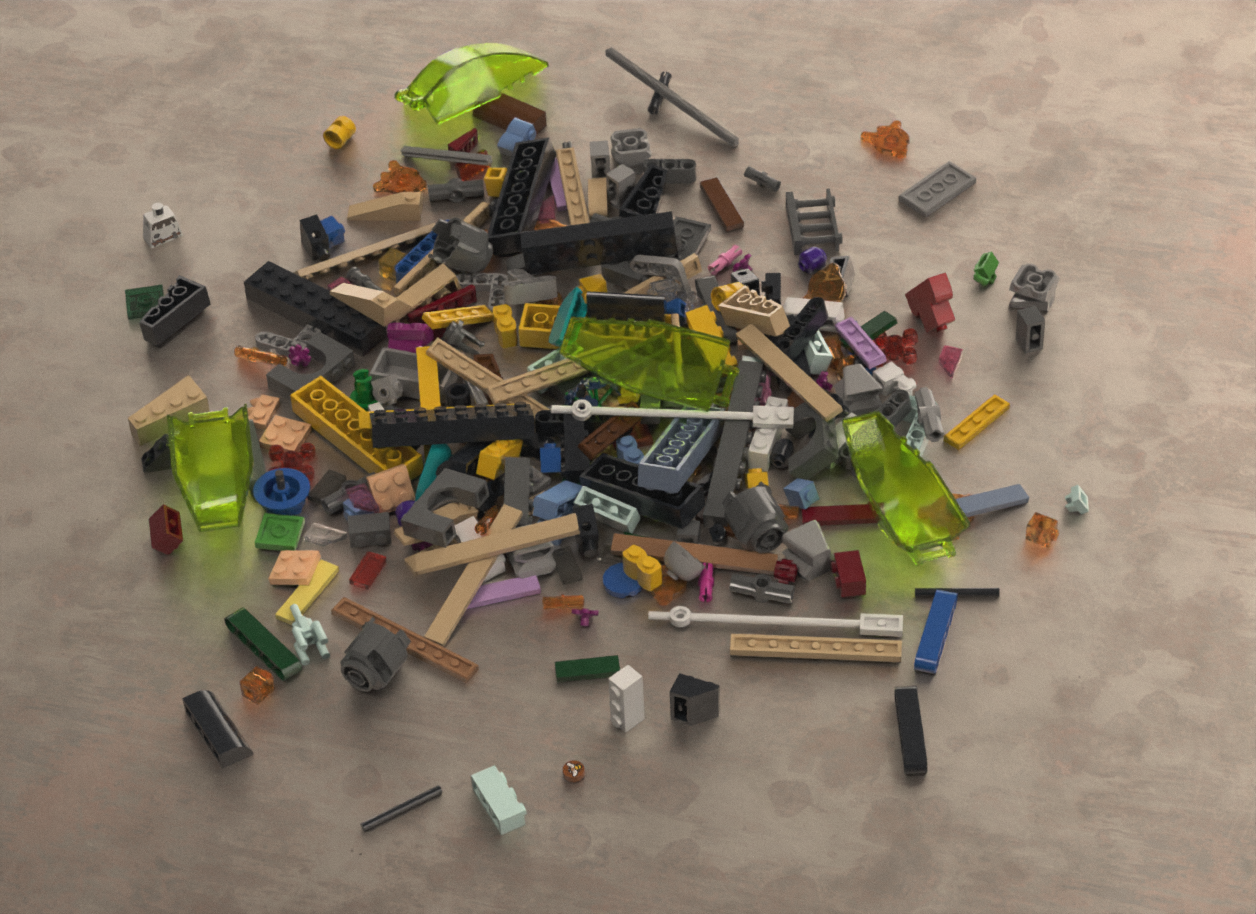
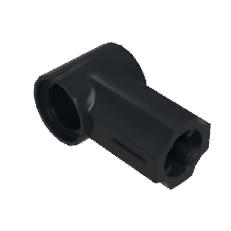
(495, 490)

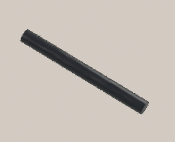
(924, 592)
(401, 808)

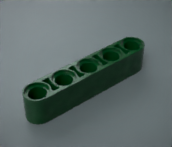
(263, 644)

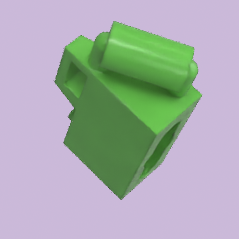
(986, 269)

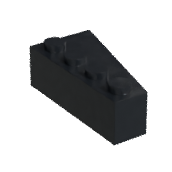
(647, 193)
(174, 310)

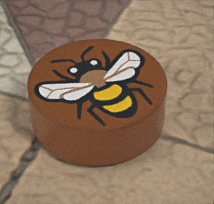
(573, 771)

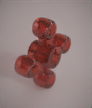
(895, 346)
(293, 459)

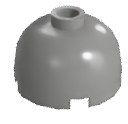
(681, 563)

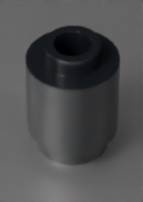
(781, 452)

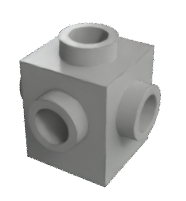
(387, 389)

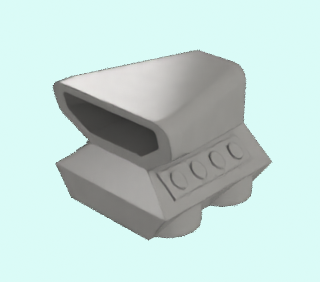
(631, 148)
(1033, 288)
(859, 390)
(808, 550)
(532, 560)

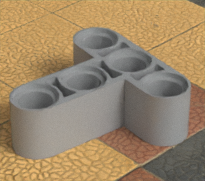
(525, 288)

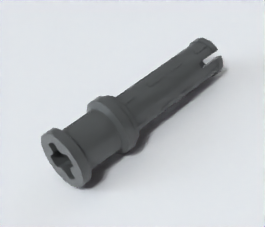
(359, 279)

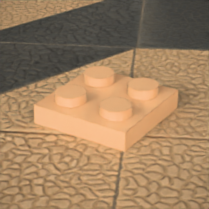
(285, 432)
(391, 488)
(294, 567)

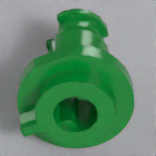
(363, 389)

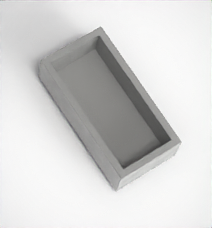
(406, 371)

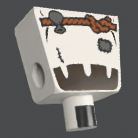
(160, 225)

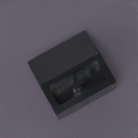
(693, 700)

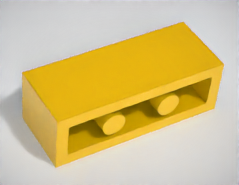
(492, 458)

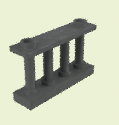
(797, 228)

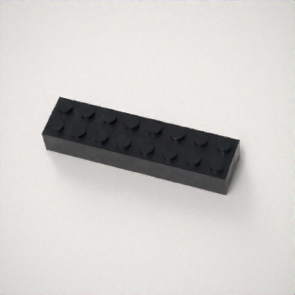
(521, 194)
(598, 243)
(312, 305)
(451, 425)

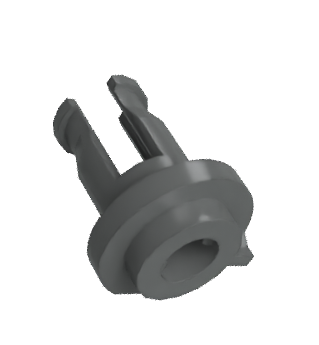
(454, 335)

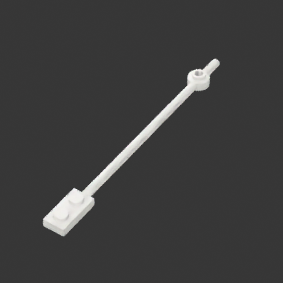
(762, 415)
(869, 623)

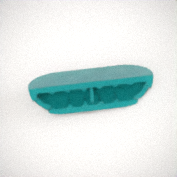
(571, 307)
(437, 455)

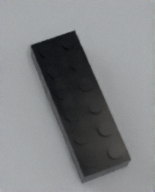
(620, 481)

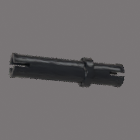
(657, 98)

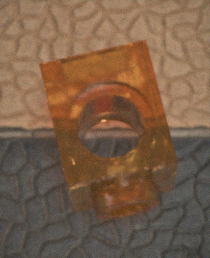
(1042, 530)
(257, 685)

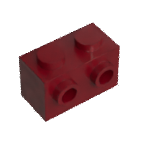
(165, 529)
(849, 573)

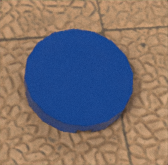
(618, 583)

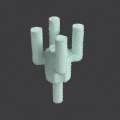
(306, 634)

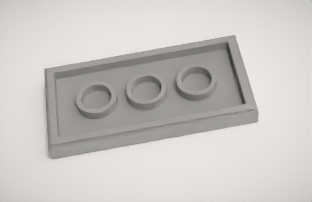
(937, 189)

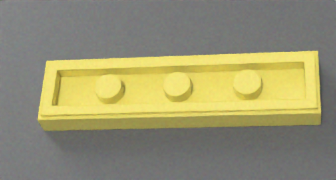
(307, 594)

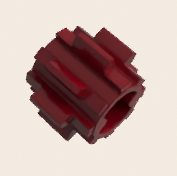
(785, 571)

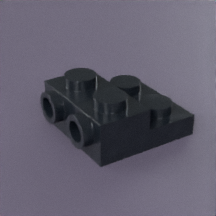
(772, 287)

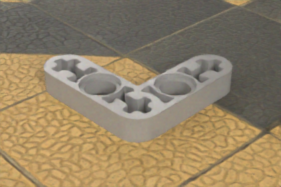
(668, 268)
(491, 285)
(267, 340)

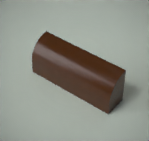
(506, 108)

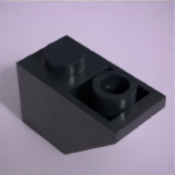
(158, 456)

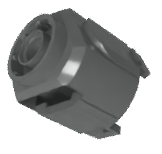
(461, 246)
(755, 518)
(374, 657)

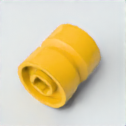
(339, 132)
(723, 292)

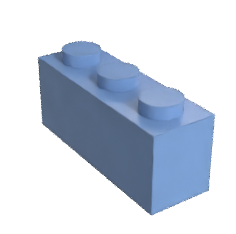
(556, 501)

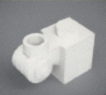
(892, 379)

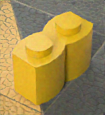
(505, 326)
(642, 568)

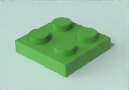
(279, 532)

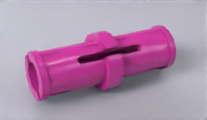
(706, 583)

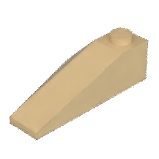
(395, 207)
(372, 303)
(454, 510)

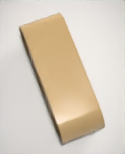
(597, 196)

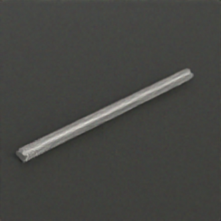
(672, 97)

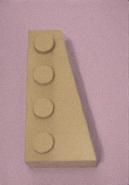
(429, 289)
(748, 307)
(178, 401)

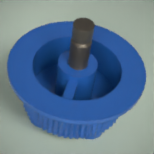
(282, 491)

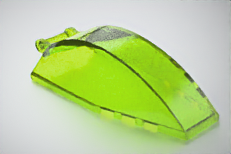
(468, 78)
(653, 359)
(213, 465)
(903, 489)

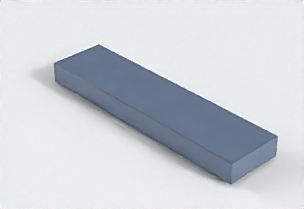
(993, 500)

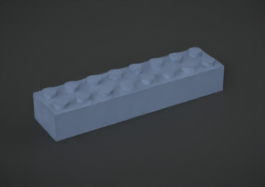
(678, 452)

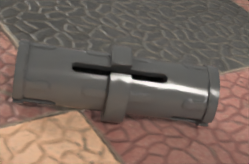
(762, 178)

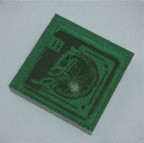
(141, 300)

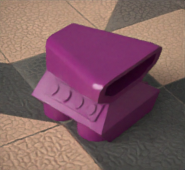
(409, 336)

